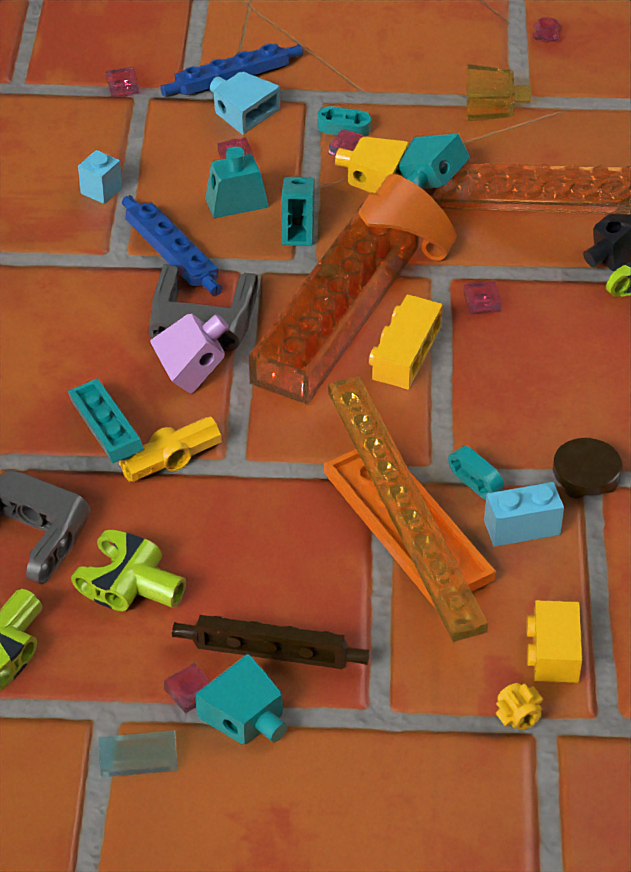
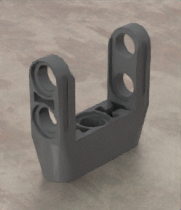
(167, 311)
(47, 509)

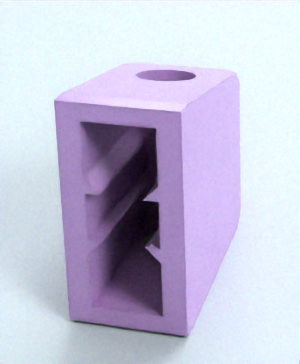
(190, 349)

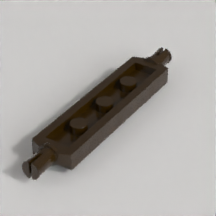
(271, 642)

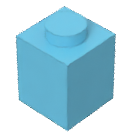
(100, 176)

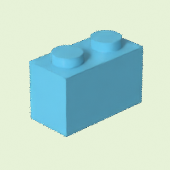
(523, 514)

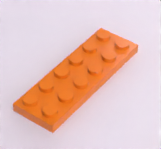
(357, 488)

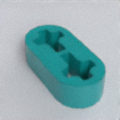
(334, 119)
(475, 471)

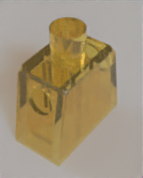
(492, 93)

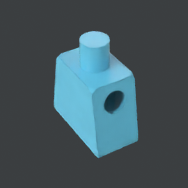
(245, 100)

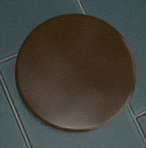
(587, 467)

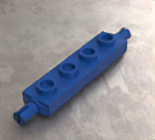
(253, 62)
(172, 244)

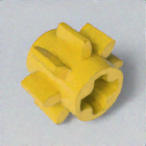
(519, 706)

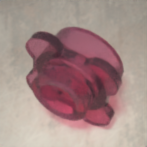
(547, 30)

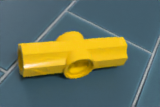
(171, 449)

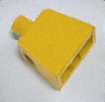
(371, 161)

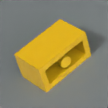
(556, 641)

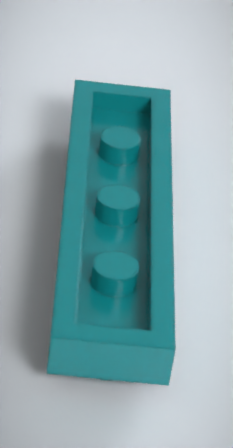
(105, 421)

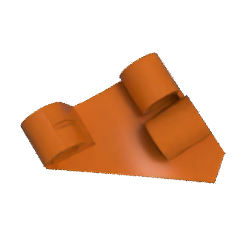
(409, 208)

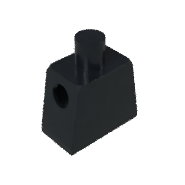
(611, 242)

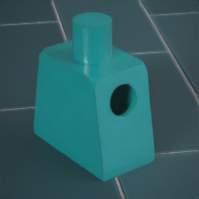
(433, 160)
(235, 185)
(298, 202)
(243, 703)

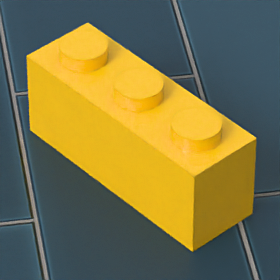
(406, 341)

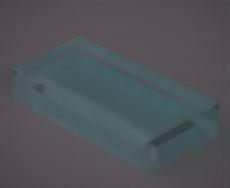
(138, 754)

